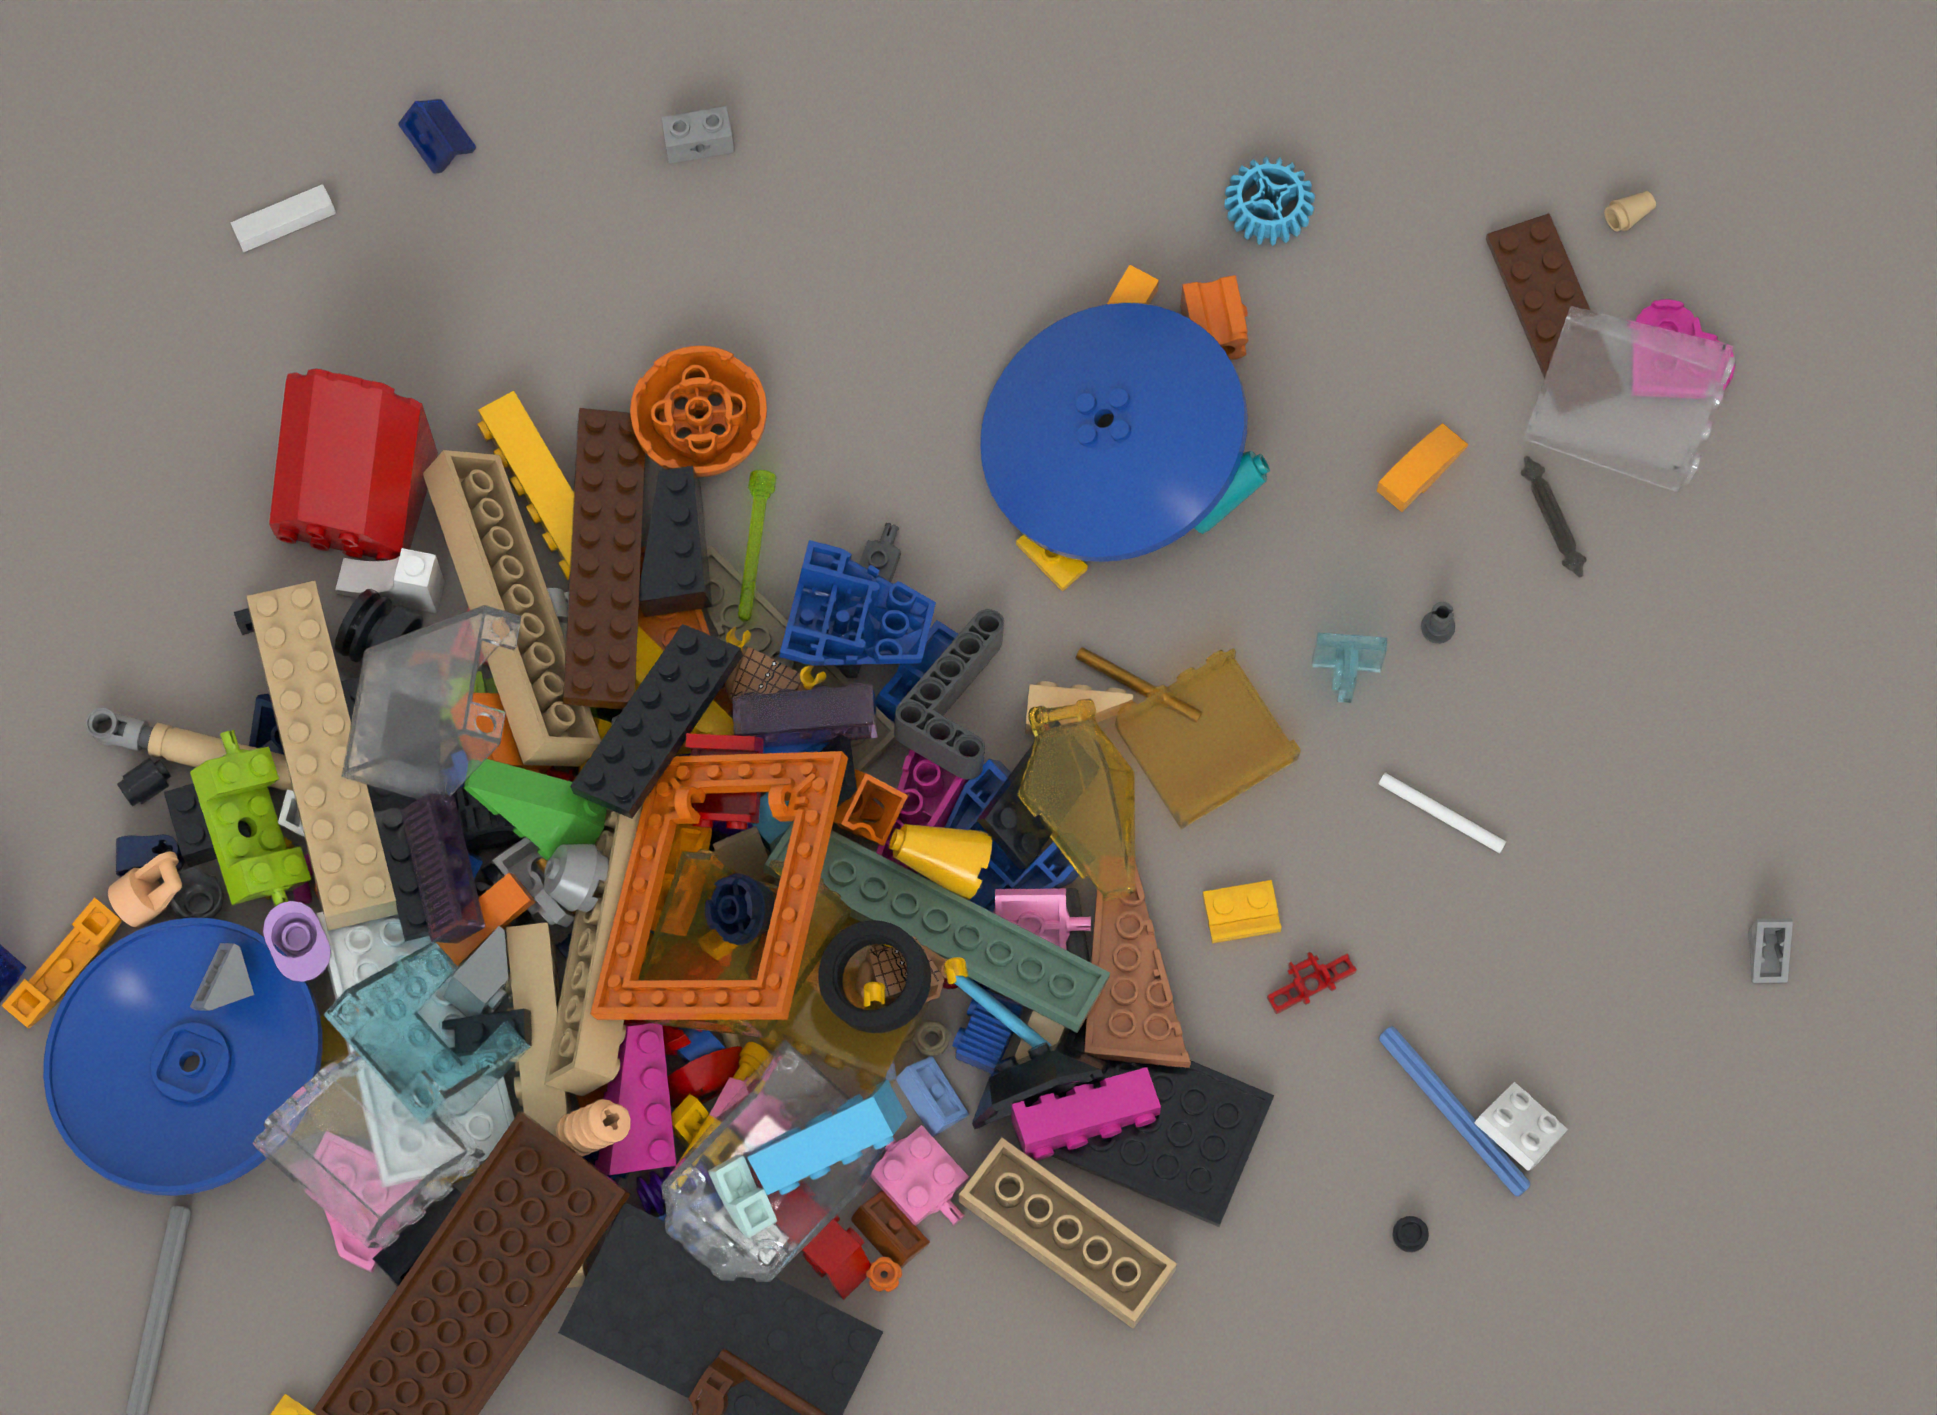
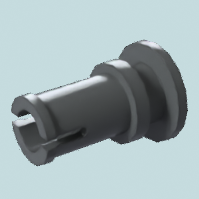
(1439, 624)

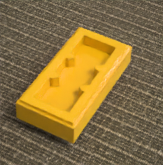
(1057, 568)

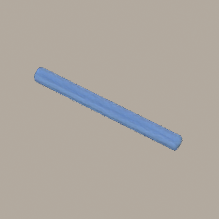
(1454, 1111)

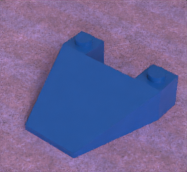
(1046, 871)

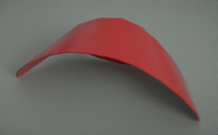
(705, 1072)

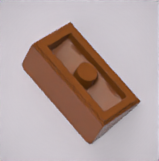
(889, 1229)

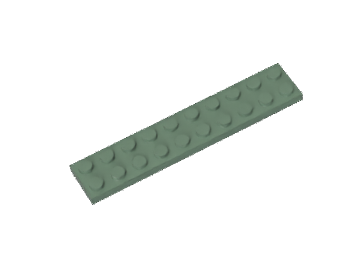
(952, 926)

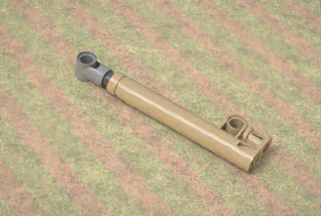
(170, 743)

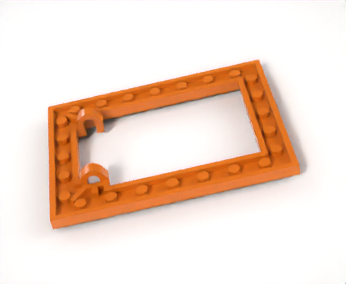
(813, 789)

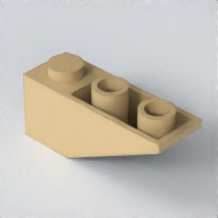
(1050, 695)

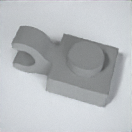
(550, 908)

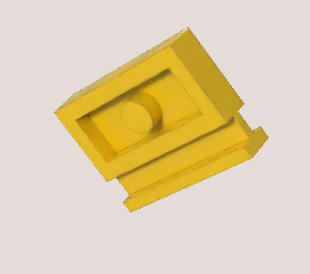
(1241, 911)

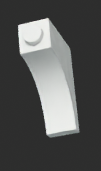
(408, 580)

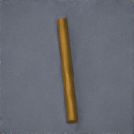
(1129, 679)

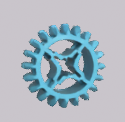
(1290, 188)

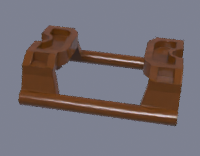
(729, 1370)

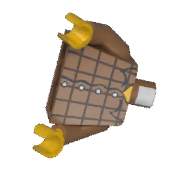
(763, 674)
(885, 974)

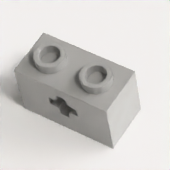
(697, 134)

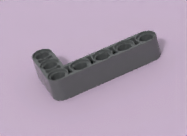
(939, 690)

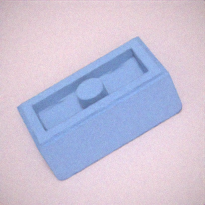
(931, 1095)

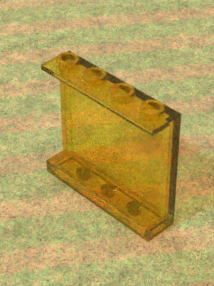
(1210, 758)

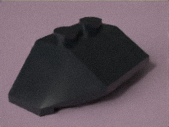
(1041, 1073)

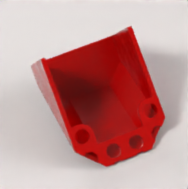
(350, 465)

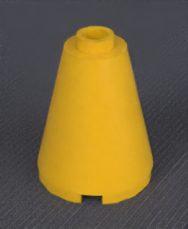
(944, 855)

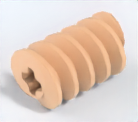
(594, 1126)

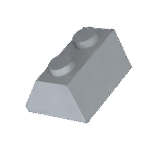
(481, 979)

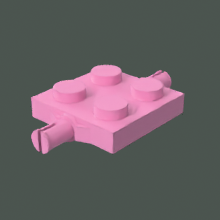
(1040, 912)
(920, 1177)

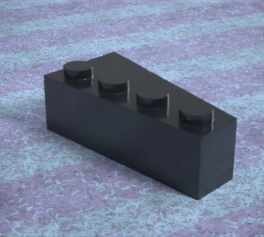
(676, 549)

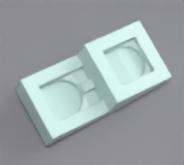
(743, 1200)

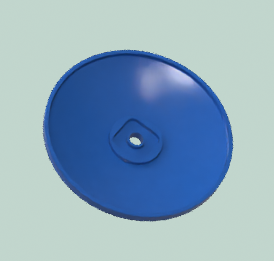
(1147, 473)
(123, 1047)

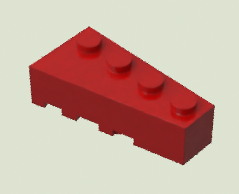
(838, 1256)

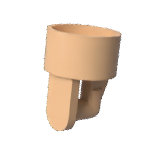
(138, 894)

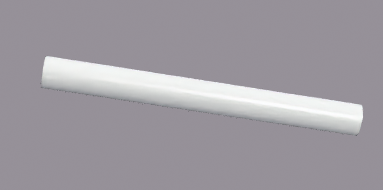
(1442, 813)

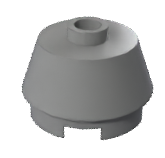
(574, 875)

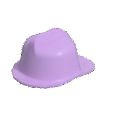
(301, 937)

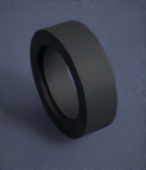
(838, 954)

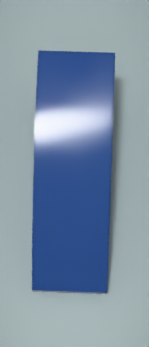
(909, 674)

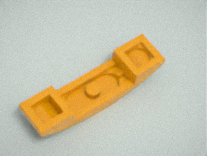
(56, 975)

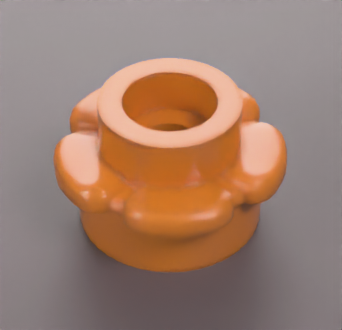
(884, 1264)

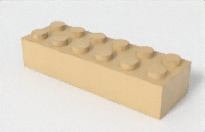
(1067, 1232)

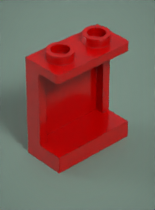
(732, 808)

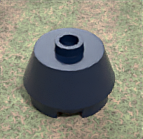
(740, 908)

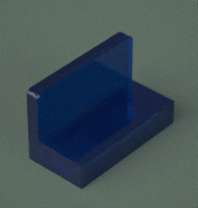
(435, 133)

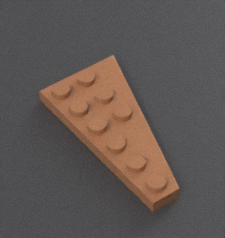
(1135, 1009)

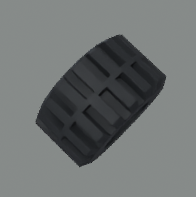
(481, 826)

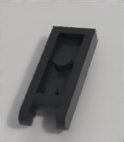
(475, 1030)

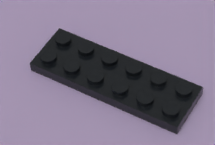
(656, 721)

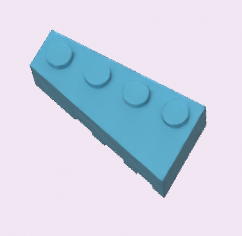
(828, 1140)

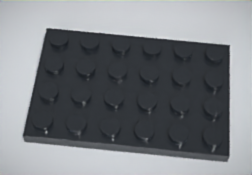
(1194, 1146)

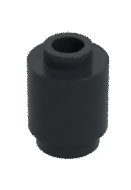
(144, 781)

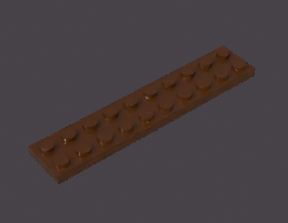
(604, 562)

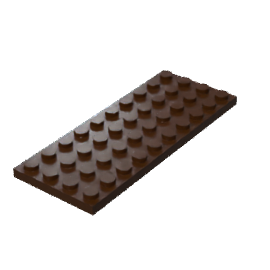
(481, 1282)

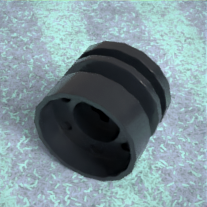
(372, 623)

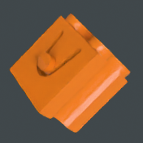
(1219, 311)
(864, 808)

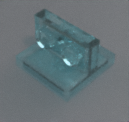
(1346, 656)

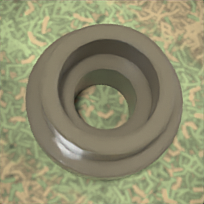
(927, 1028)

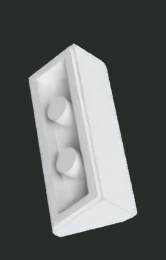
(283, 218)

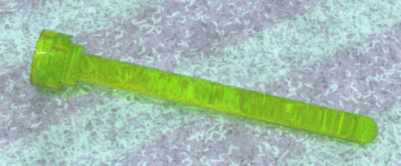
(762, 485)

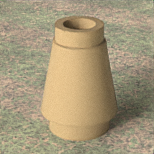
(1627, 211)

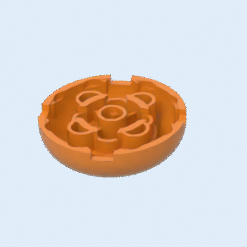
(696, 375)

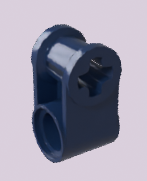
(138, 850)

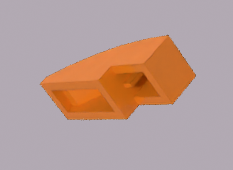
(499, 908)

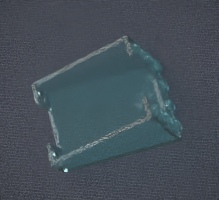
(386, 1030)

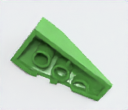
(537, 806)

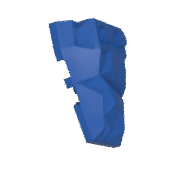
(853, 614)

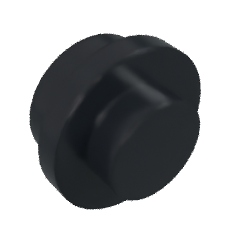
(1410, 1234)

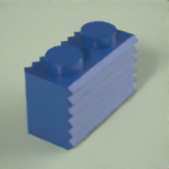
(985, 1037)

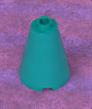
(1248, 478)

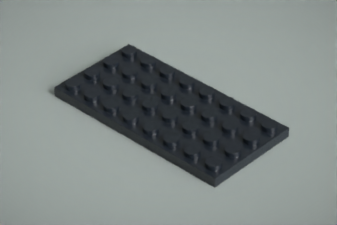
(672, 1318)

